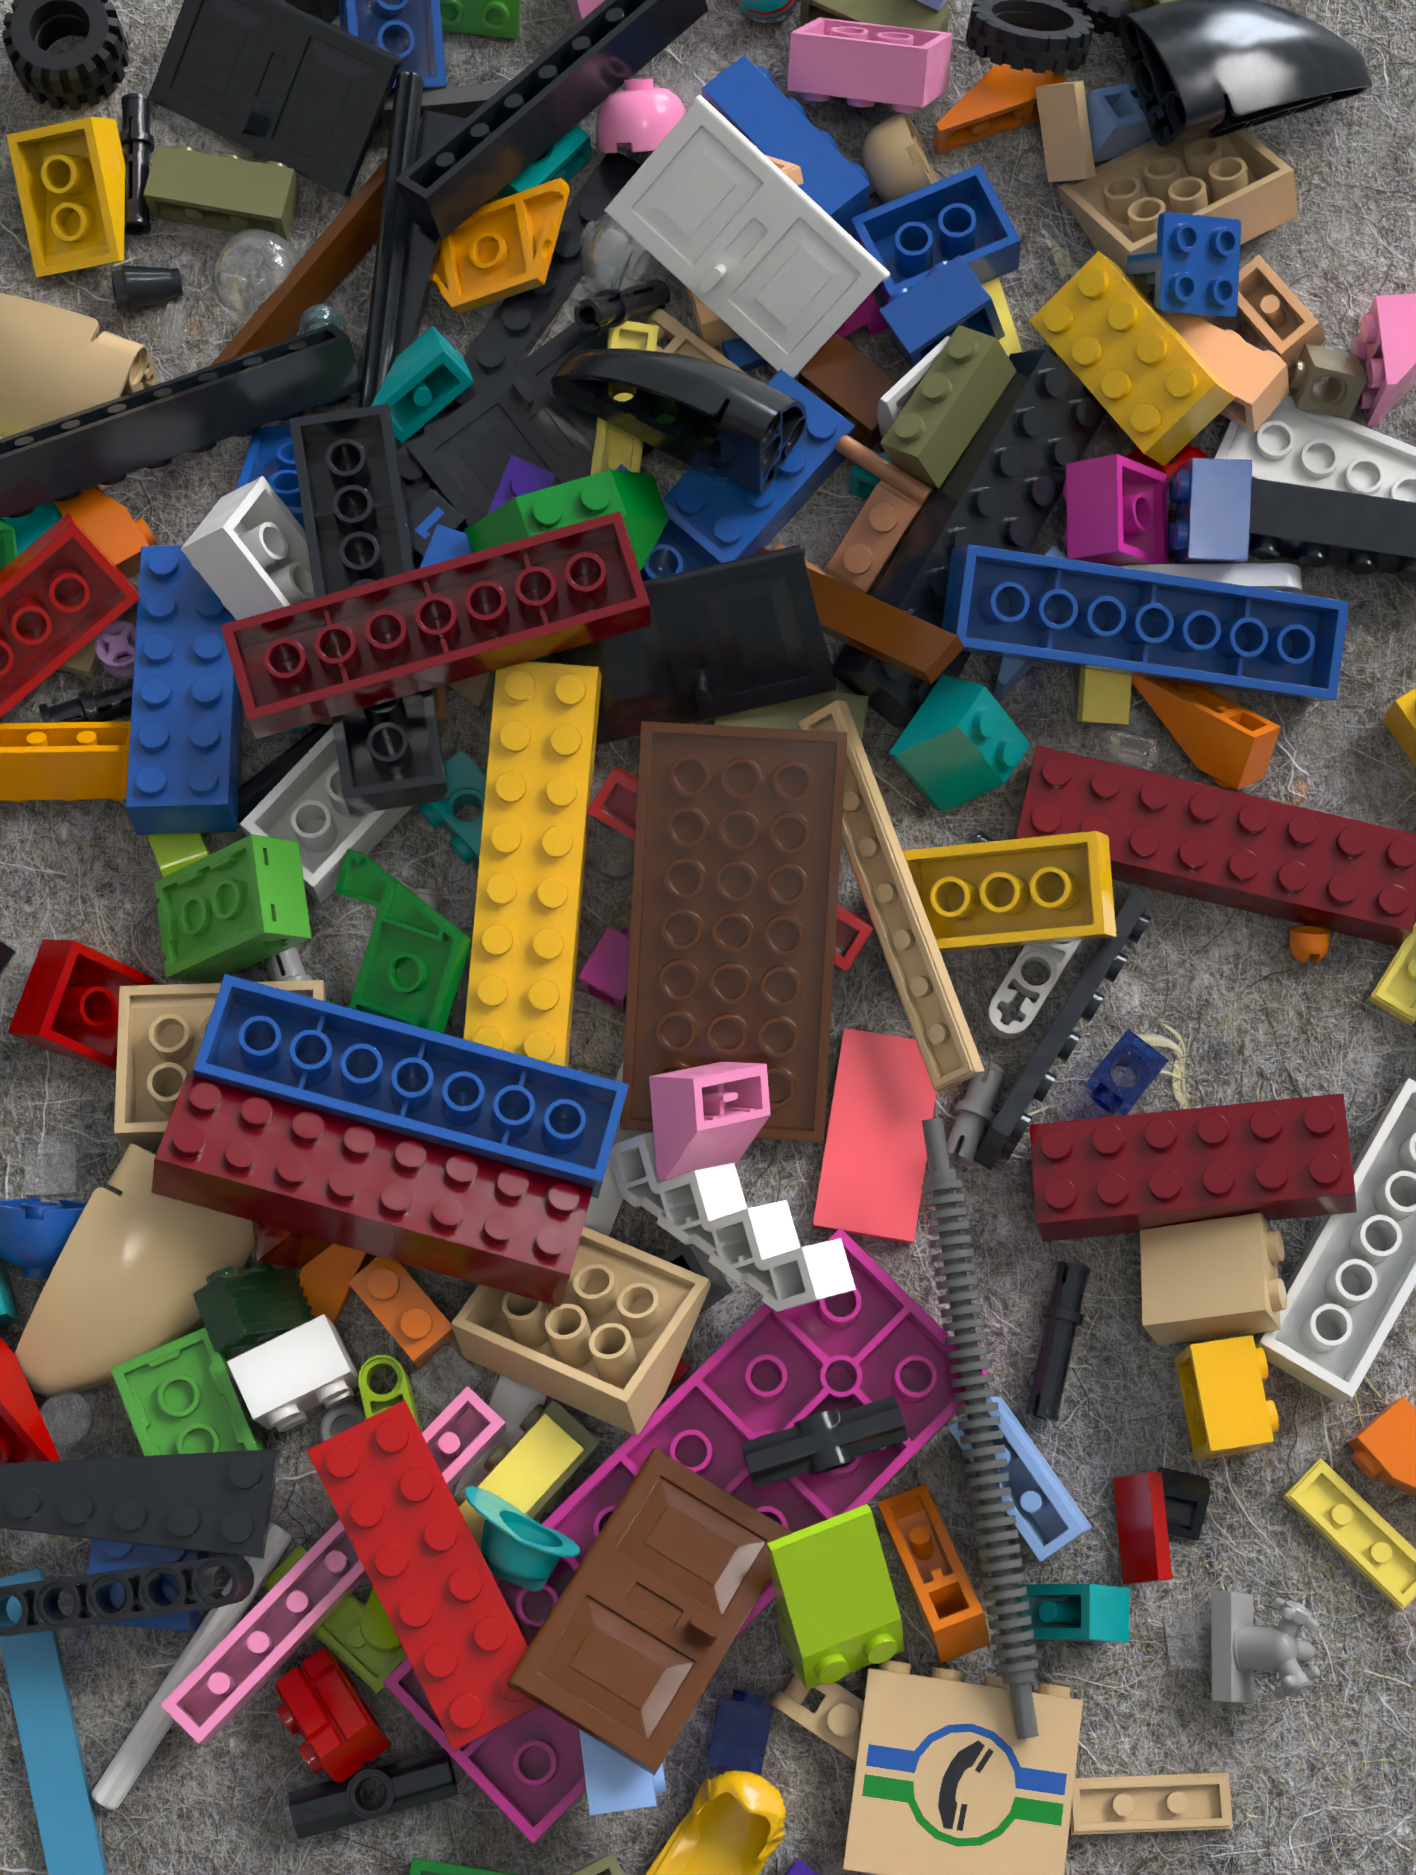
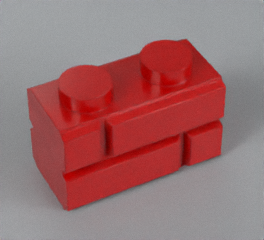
(330, 1715)

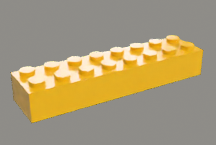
(533, 859)

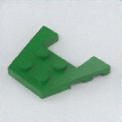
(411, 952)

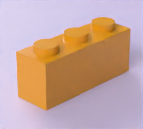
(64, 761)

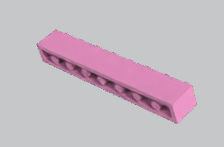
(312, 1590)

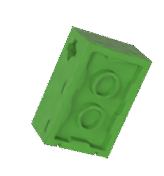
(232, 909)
(185, 1400)

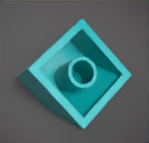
(959, 744)

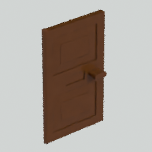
(650, 1611)

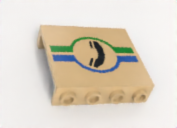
(950, 1782)

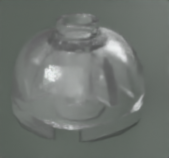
(613, 256)
(250, 270)

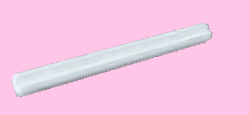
(155, 1720)

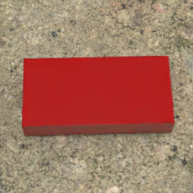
(1142, 1528)

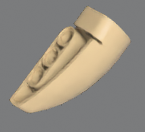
(59, 367)
(125, 1280)

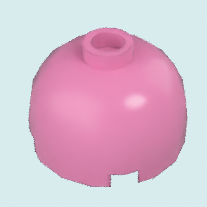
(637, 117)

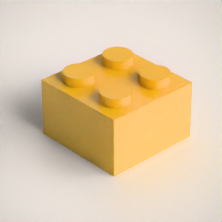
(1226, 1397)

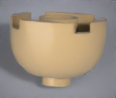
(896, 159)

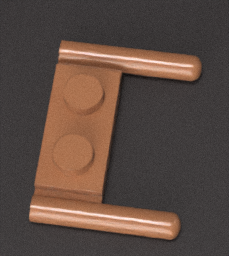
(879, 523)

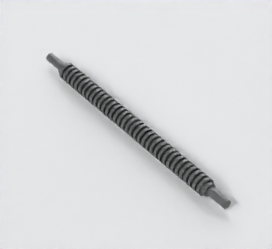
(1016, 1669)

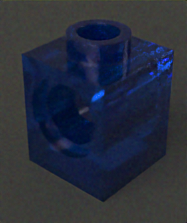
(1140, 1059)
(741, 1732)

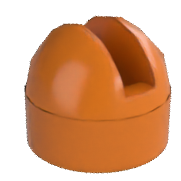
(1309, 942)

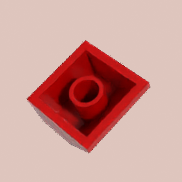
(74, 1002)

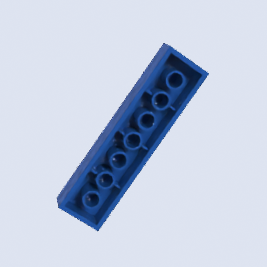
(1145, 623)
(412, 1081)

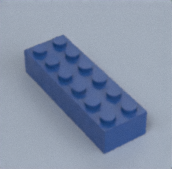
(182, 704)

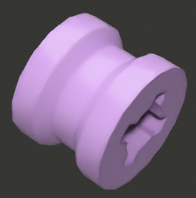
(116, 641)

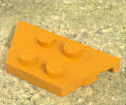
(501, 248)

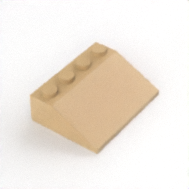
(1200, 176)
(159, 1046)
(608, 1341)

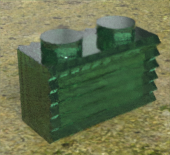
(251, 1305)

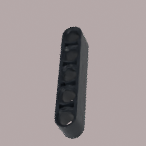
(143, 1592)

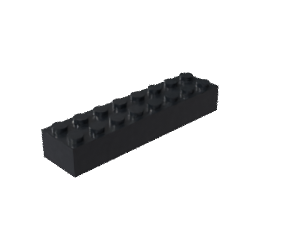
(989, 499)
(354, 537)

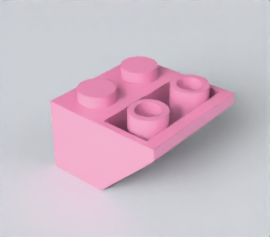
(1386, 353)
(707, 1115)

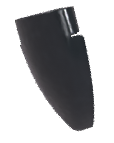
(1233, 66)
(747, 417)

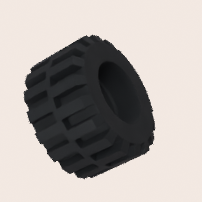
(72, 75)

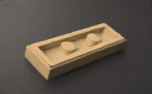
(1151, 1803)

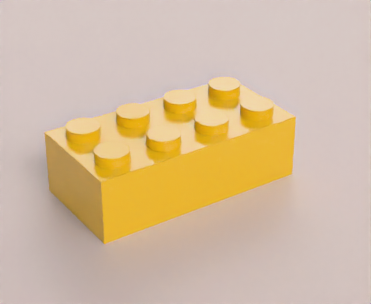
(1131, 359)
(1016, 891)

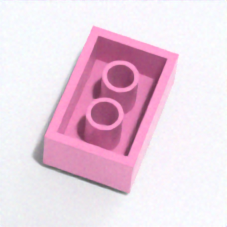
(869, 63)

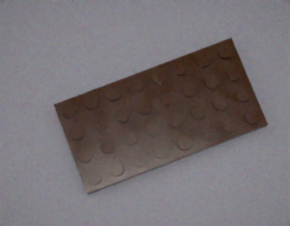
(735, 912)

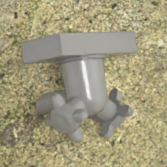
(1242, 1648)

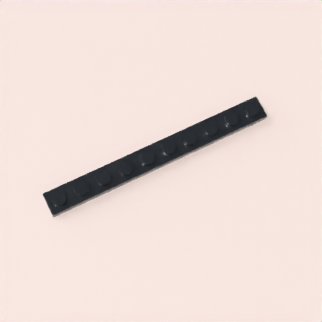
(527, 315)

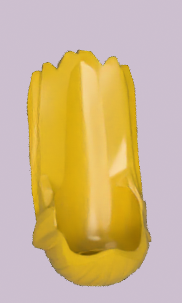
(728, 1830)

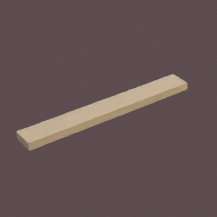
(899, 914)

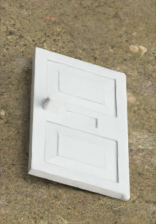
(746, 239)

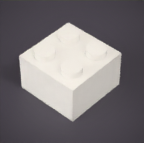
(295, 1374)

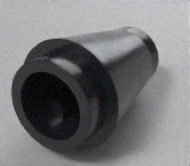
(144, 286)

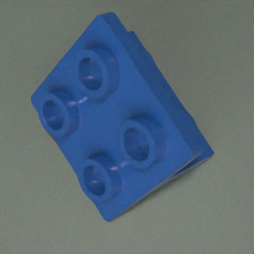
(1193, 265)

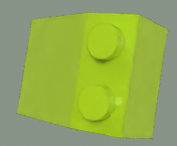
(835, 1598)

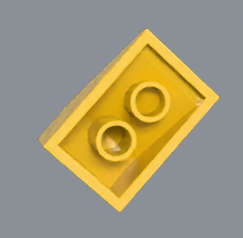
(71, 193)

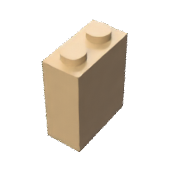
(1211, 1279)

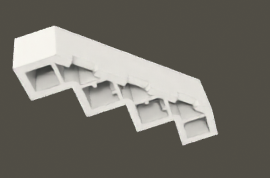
(743, 1242)

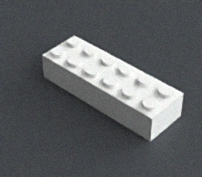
(1355, 1266)

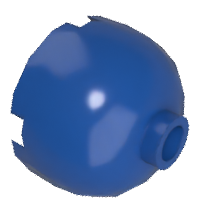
(36, 1232)

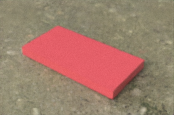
(875, 1139)

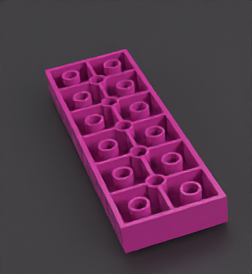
(753, 1385)

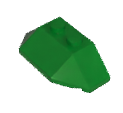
(575, 502)

